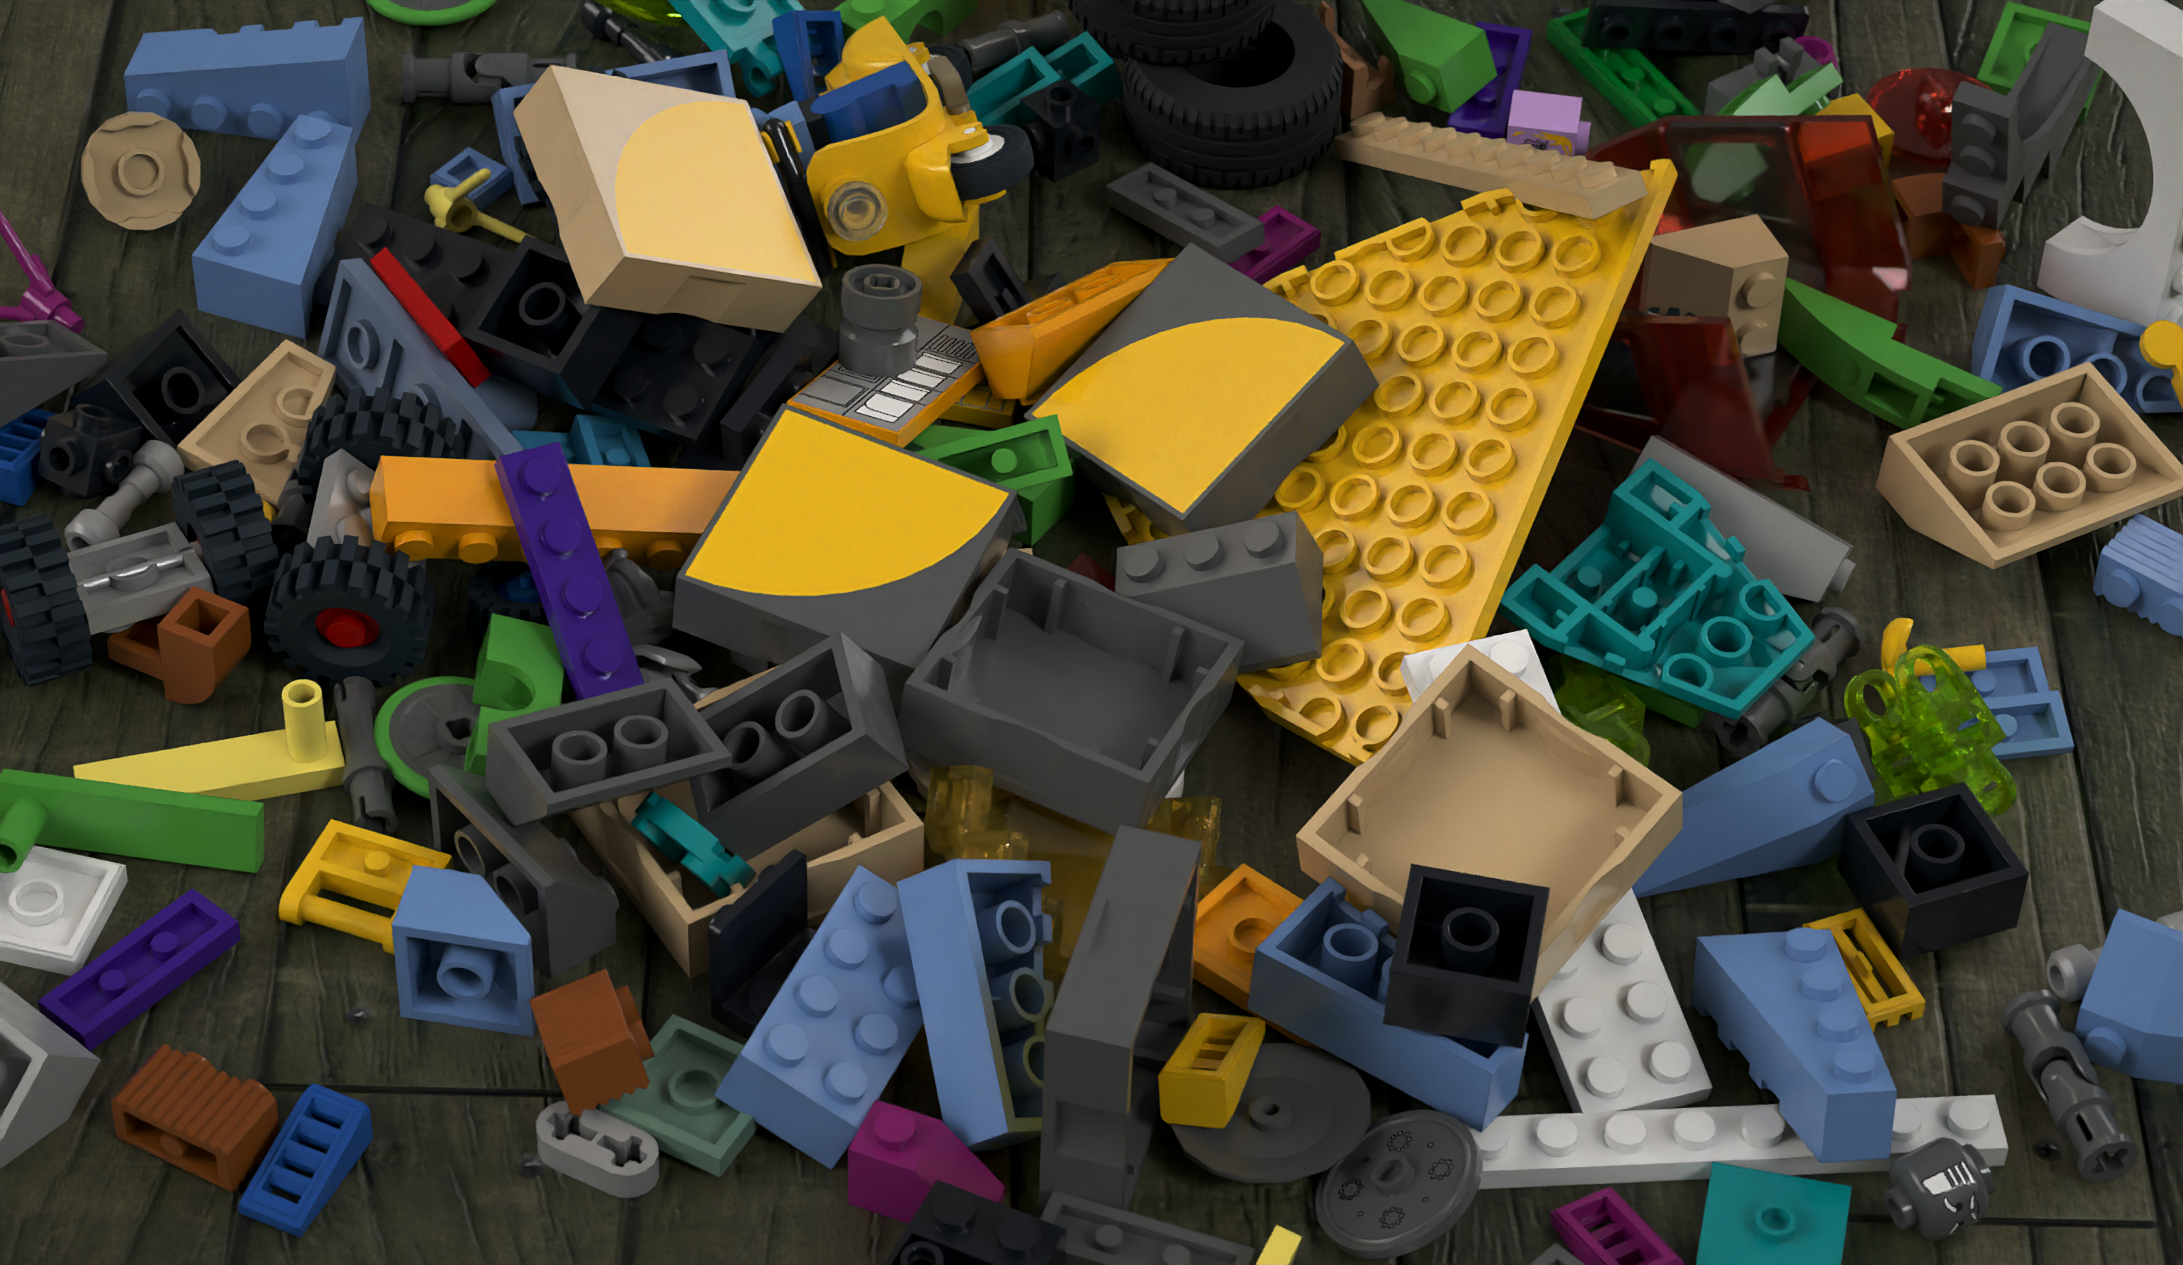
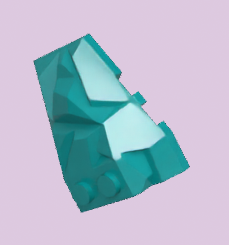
(1664, 601)

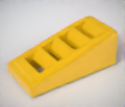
(1209, 1070)

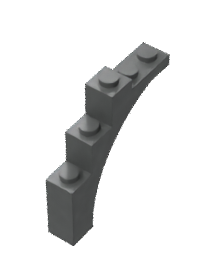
(2014, 137)

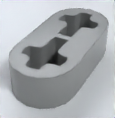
(596, 1150)

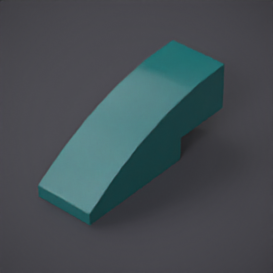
(1081, 61)

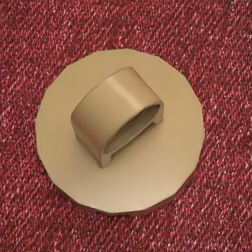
(140, 170)

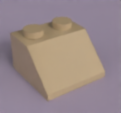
(1721, 272)

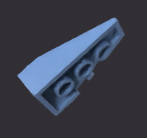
(2036, 336)
(1765, 812)
(2136, 1001)

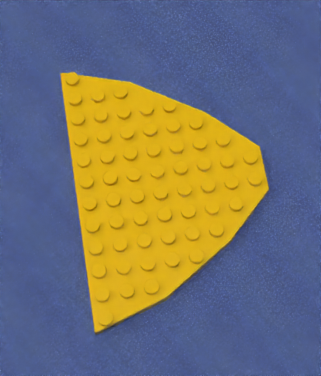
(1433, 482)

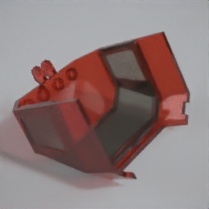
(1836, 217)

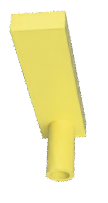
(243, 767)

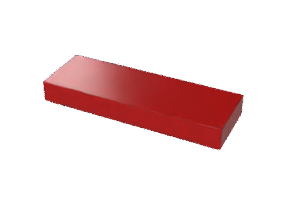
(429, 317)

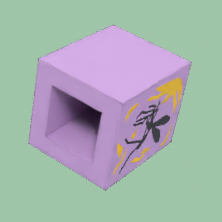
(1548, 122)

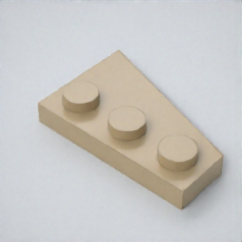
(264, 419)

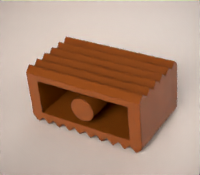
(593, 1040)
(197, 1117)

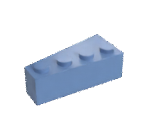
(253, 78)
(280, 231)
(1329, 984)
(983, 993)
(1804, 1034)

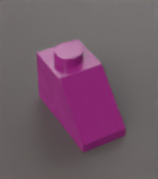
(902, 1157)

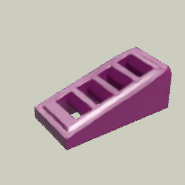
(1627, 1238)

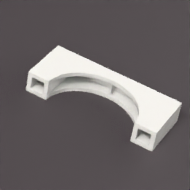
(2140, 269)

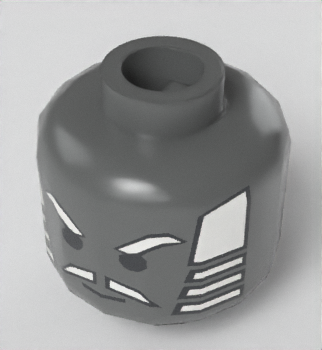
(1939, 1188)

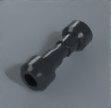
(609, 24)

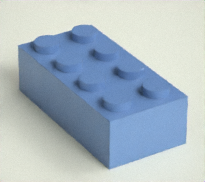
(833, 1026)

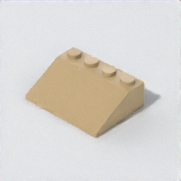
(2028, 468)

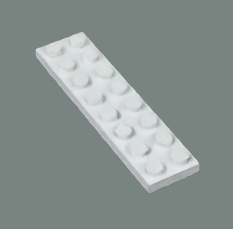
(1611, 1005)

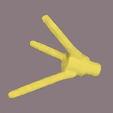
(459, 214)

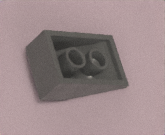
(41, 362)

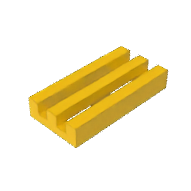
(1871, 995)

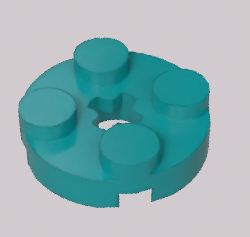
(689, 843)

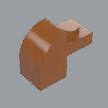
(1935, 233)
(189, 646)

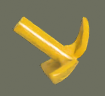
(1894, 645)

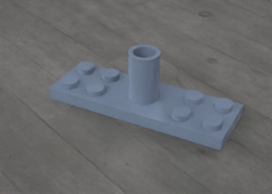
(384, 347)

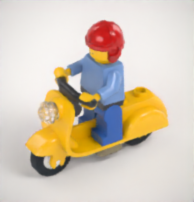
(888, 148)

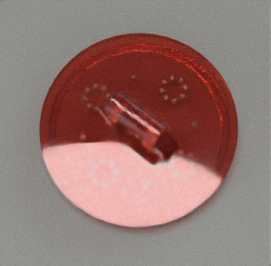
(1919, 112)

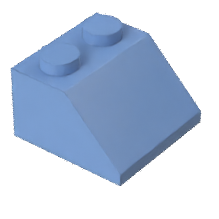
(462, 954)

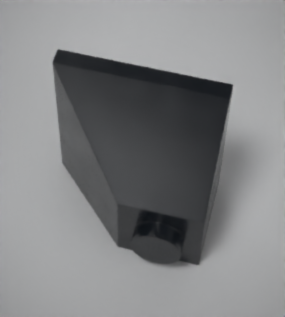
(163, 381)

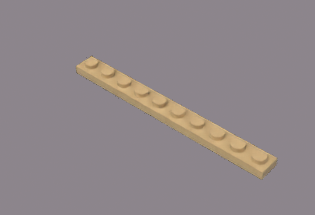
(1488, 164)

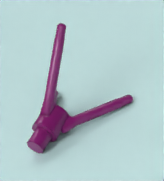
(41, 298)

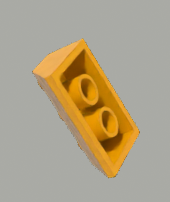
(1043, 339)

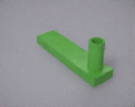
(126, 822)

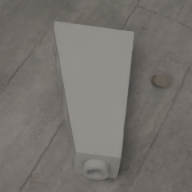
(1778, 542)

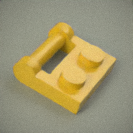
(360, 867)

